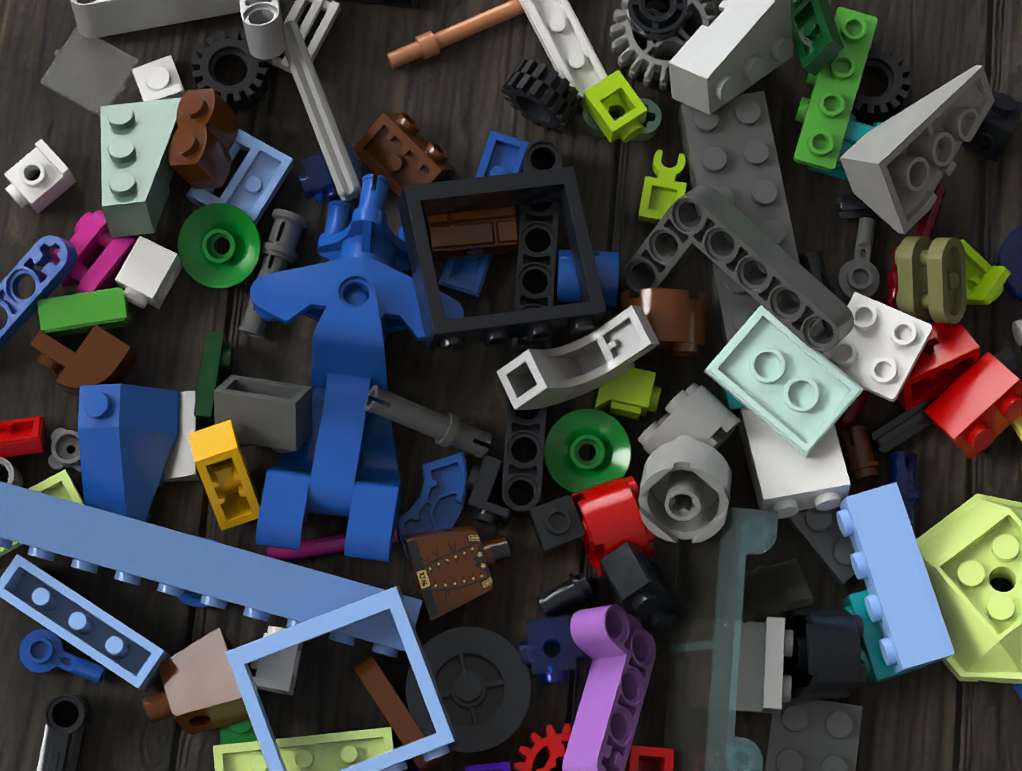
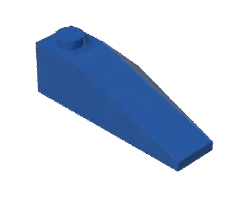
(125, 445)

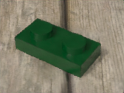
(215, 361)

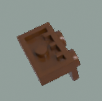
(401, 153)

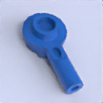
(44, 651)

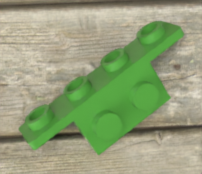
(833, 93)

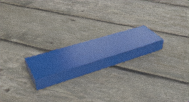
(468, 275)

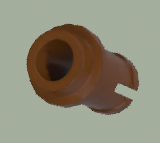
(860, 454)

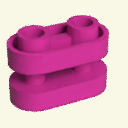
(89, 238)

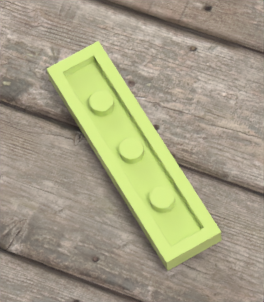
(309, 752)

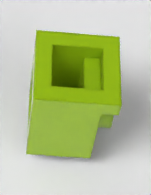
(615, 95)

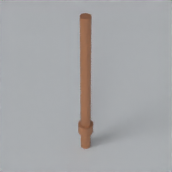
(429, 44)

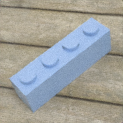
(895, 578)
(81, 623)

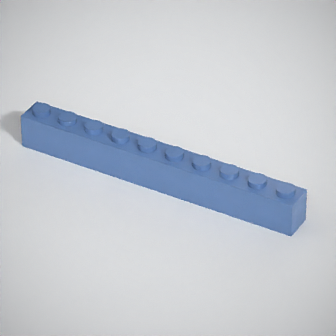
(190, 564)

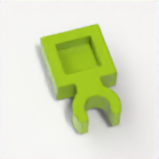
(662, 191)

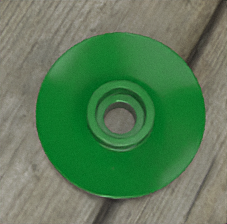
(200, 240)
(584, 428)

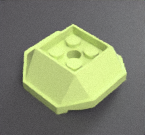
(961, 559)

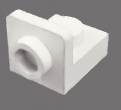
(158, 80)

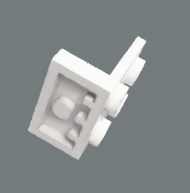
(880, 347)

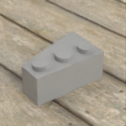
(732, 53)

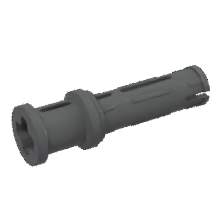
(277, 254)

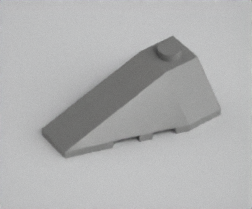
(907, 155)

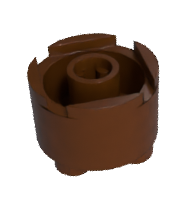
(674, 319)

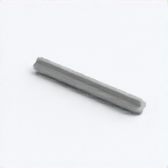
(320, 114)

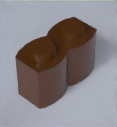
(203, 139)

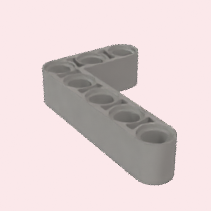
(260, 18)

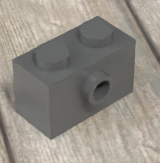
(265, 412)

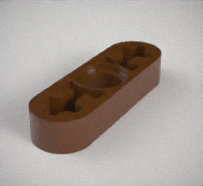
(392, 707)

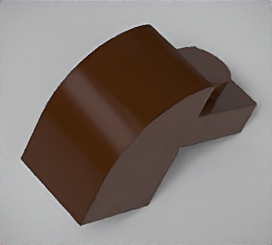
(96, 362)

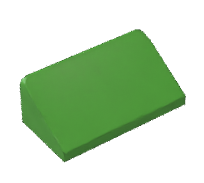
(81, 311)

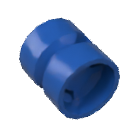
(567, 283)

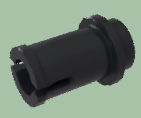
(565, 595)

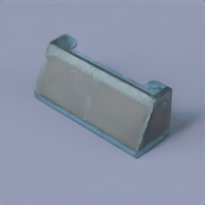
(708, 645)

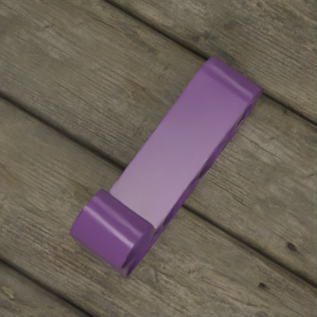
(613, 690)

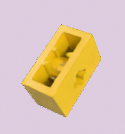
(225, 475)

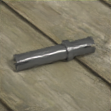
(445, 428)

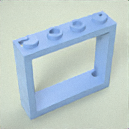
(393, 760)

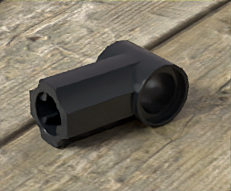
(62, 744)

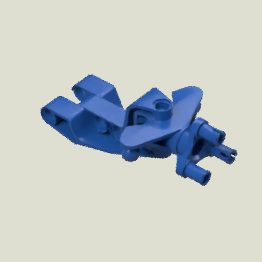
(357, 300)

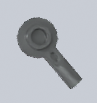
(860, 274)

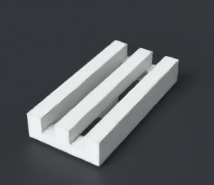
(331, 9)

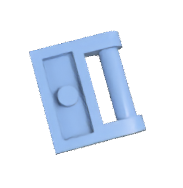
(253, 182)

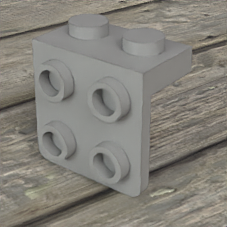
(761, 660)

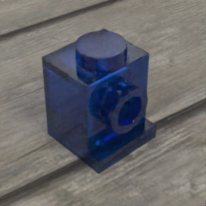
(317, 179)

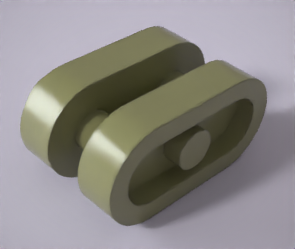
(931, 278)

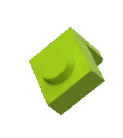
(983, 281)

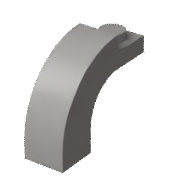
(563, 373)

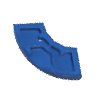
(440, 497)

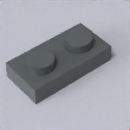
(825, 540)

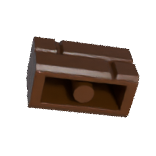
(474, 233)

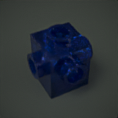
(545, 633)

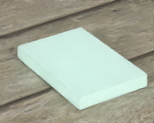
(783, 381)

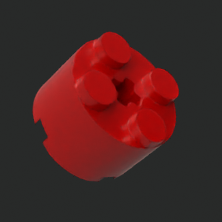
(612, 519)

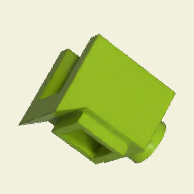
(630, 394)

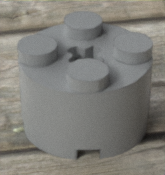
(693, 414)
(685, 490)

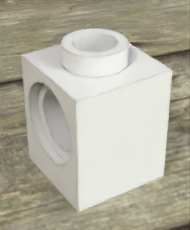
(148, 273)

